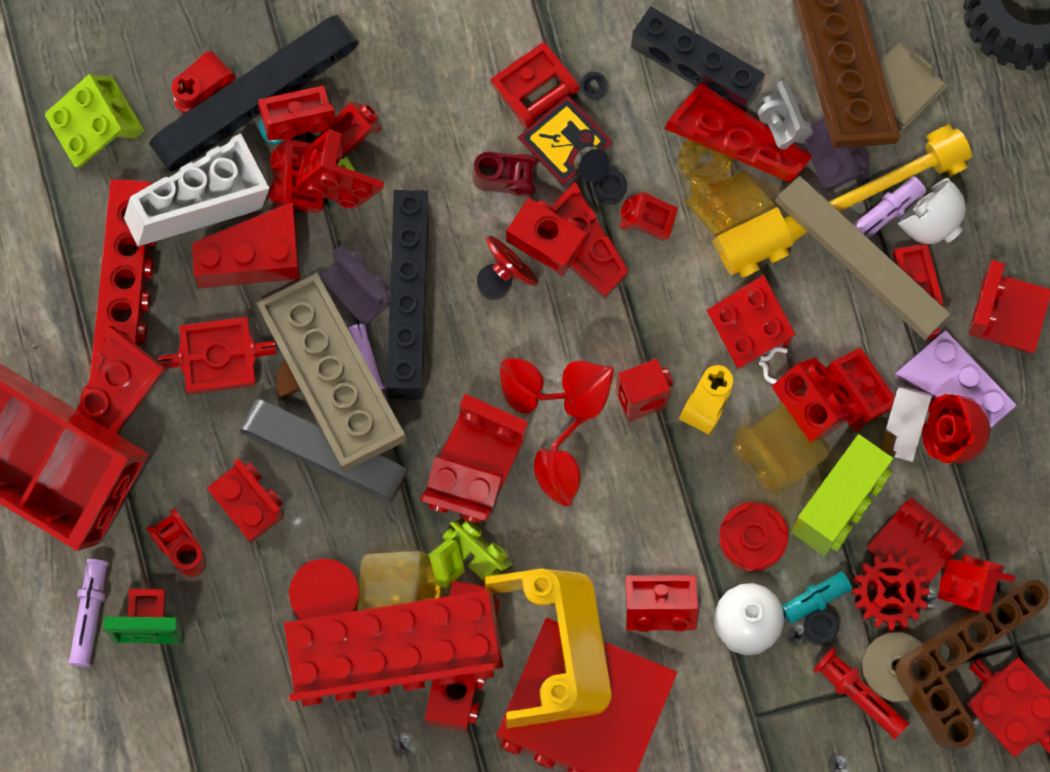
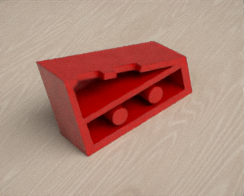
(250, 251)

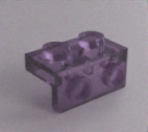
(835, 165)
(355, 287)

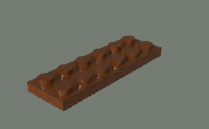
(847, 73)

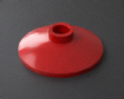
(509, 264)

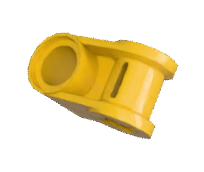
(707, 404)

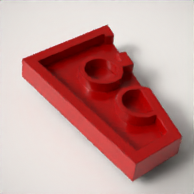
(598, 260)

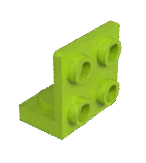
(92, 118)

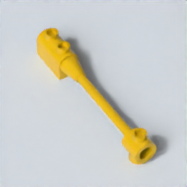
(772, 234)

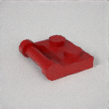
(528, 76)

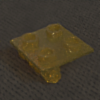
(726, 202)

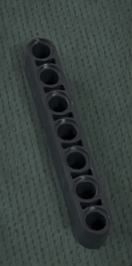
(238, 101)

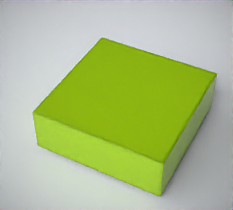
(446, 563)

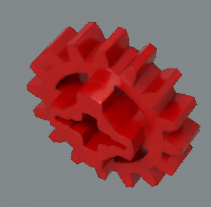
(879, 582)

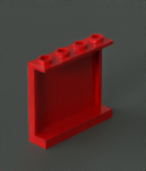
(594, 742)

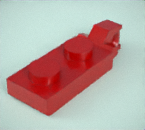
(918, 265)

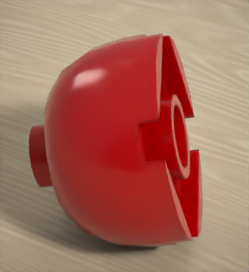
(956, 429)

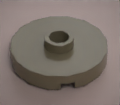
(877, 663)

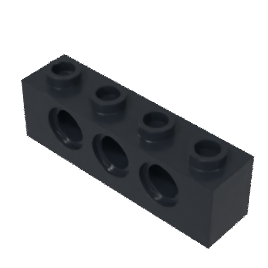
(696, 58)

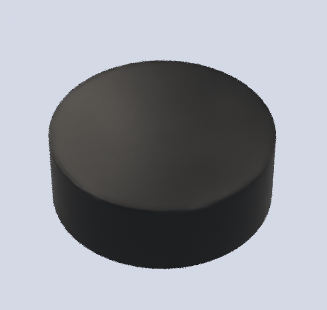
(591, 164)
(610, 188)
(491, 284)
(821, 627)

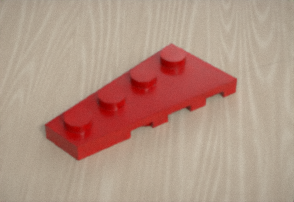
(733, 132)
(118, 382)

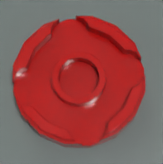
(753, 536)
(323, 589)

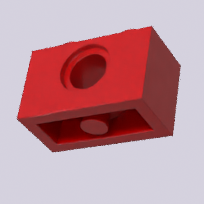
(554, 253)
(643, 389)

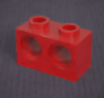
(807, 403)

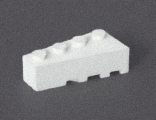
(199, 195)

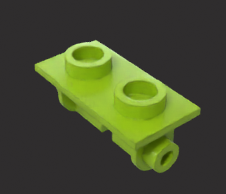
(488, 556)

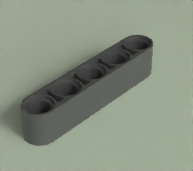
(308, 445)

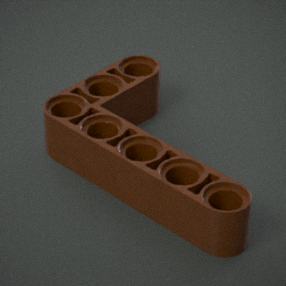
(960, 650)

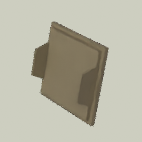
(909, 84)

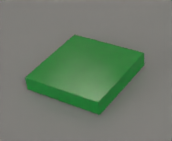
(144, 630)

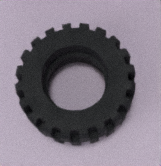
(1007, 36)

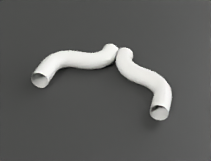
(767, 358)

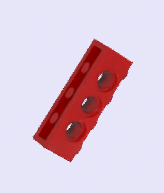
(452, 713)

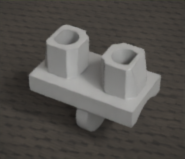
(784, 116)

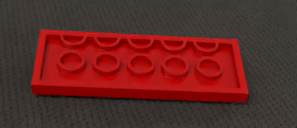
(393, 647)

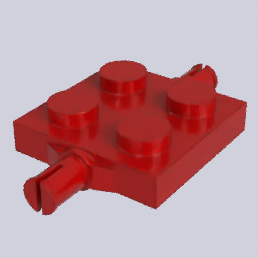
(217, 355)
(1012, 706)

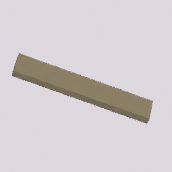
(862, 257)

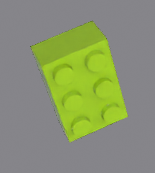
(843, 496)

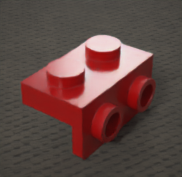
(296, 113)
(971, 582)

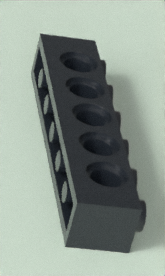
(407, 294)

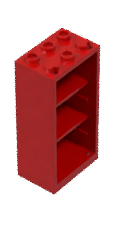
(61, 464)

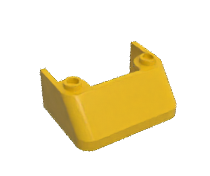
(586, 685)

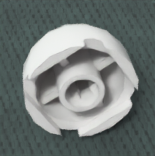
(935, 215)
(749, 619)

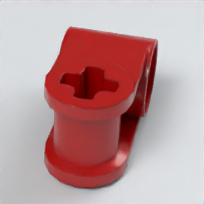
(200, 81)
(174, 540)

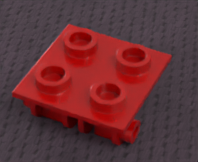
(751, 322)
(918, 537)

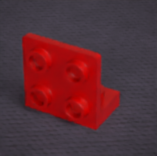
(324, 178)
(1009, 310)
(486, 437)

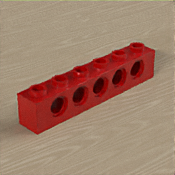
(118, 267)

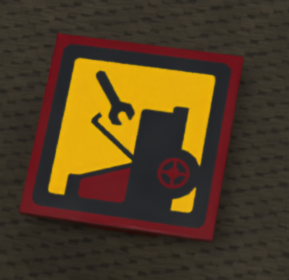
(560, 136)

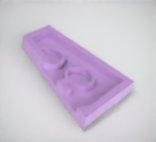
(949, 369)

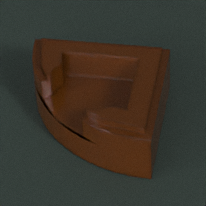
(286, 382)

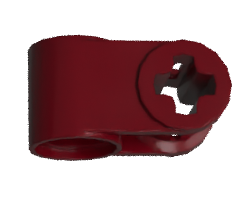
(507, 173)

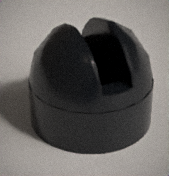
(588, 91)

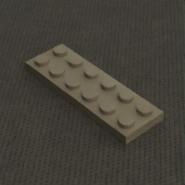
(331, 372)

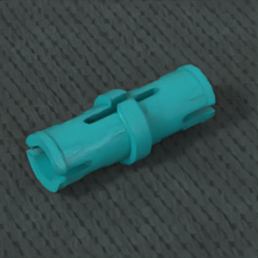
(816, 597)

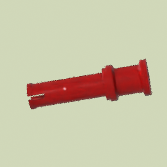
(847, 681)

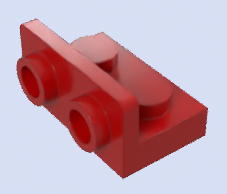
(285, 165)
(863, 387)
(462, 489)
(246, 501)
(661, 603)

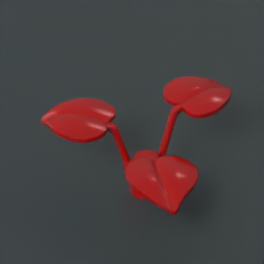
(585, 397)

